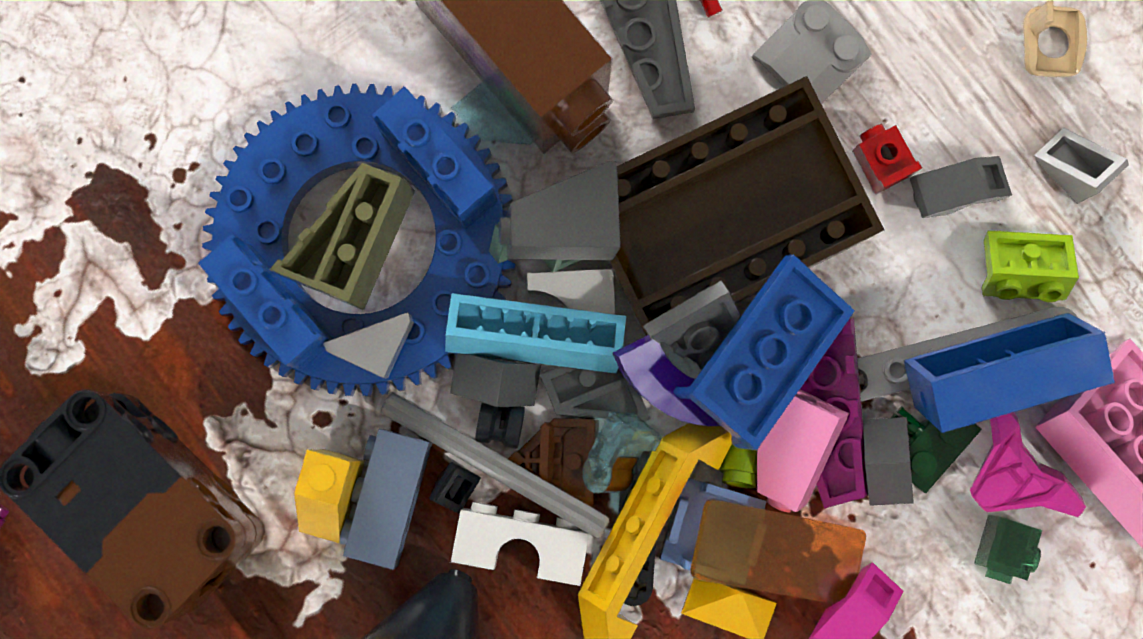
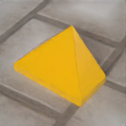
(729, 608)

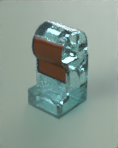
(617, 452)

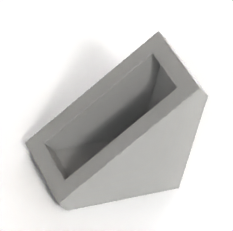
(1079, 164)
(374, 346)

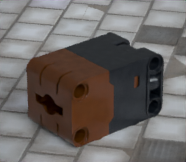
(131, 506)

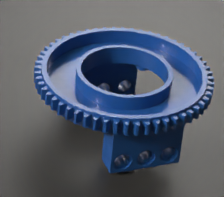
(296, 155)

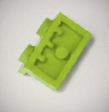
(1029, 266)

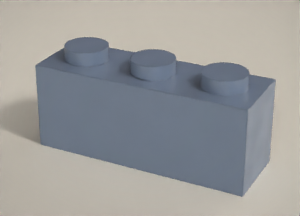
(385, 498)

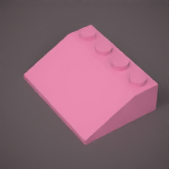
(1103, 438)

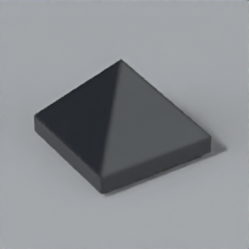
(454, 487)

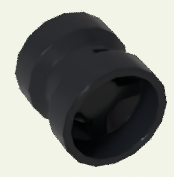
(490, 422)

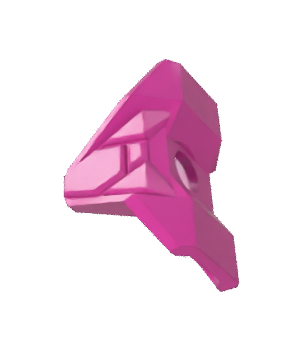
(1016, 480)

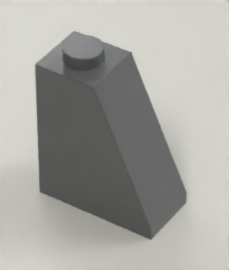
(566, 219)

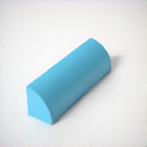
(534, 333)

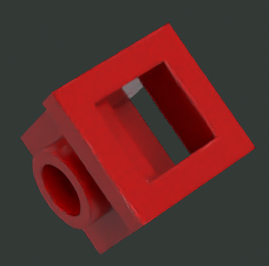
(878, 170)

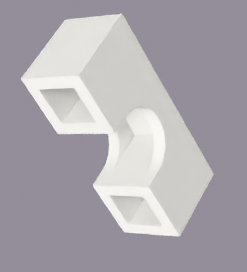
(483, 532)

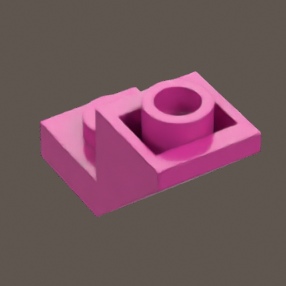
(863, 609)

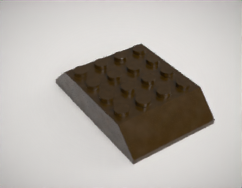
(737, 202)

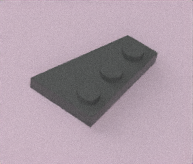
(697, 325)

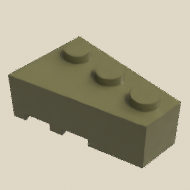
(350, 238)

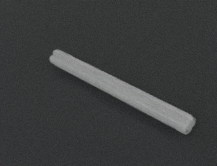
(495, 465)

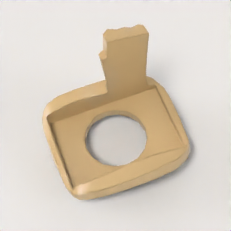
(1068, 20)

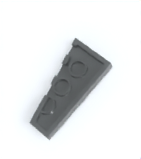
(655, 52)

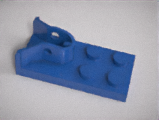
(769, 353)

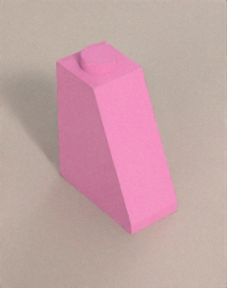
(797, 451)

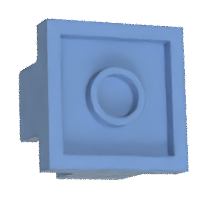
(686, 519)

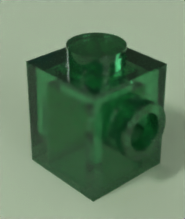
(1008, 549)

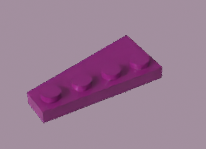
(837, 383)

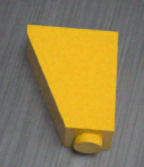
(325, 492)

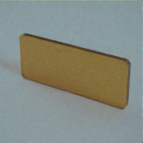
(776, 552)

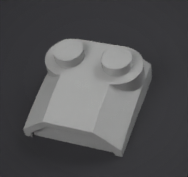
(814, 45)

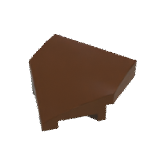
(559, 455)

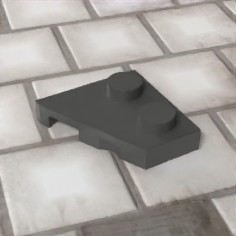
(591, 393)

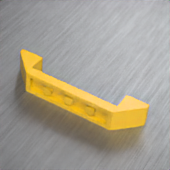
(641, 524)

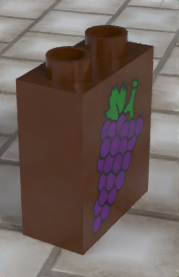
(534, 61)

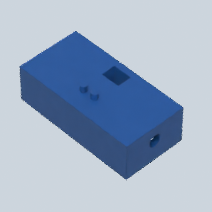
(1009, 371)

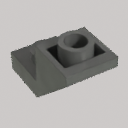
(960, 186)

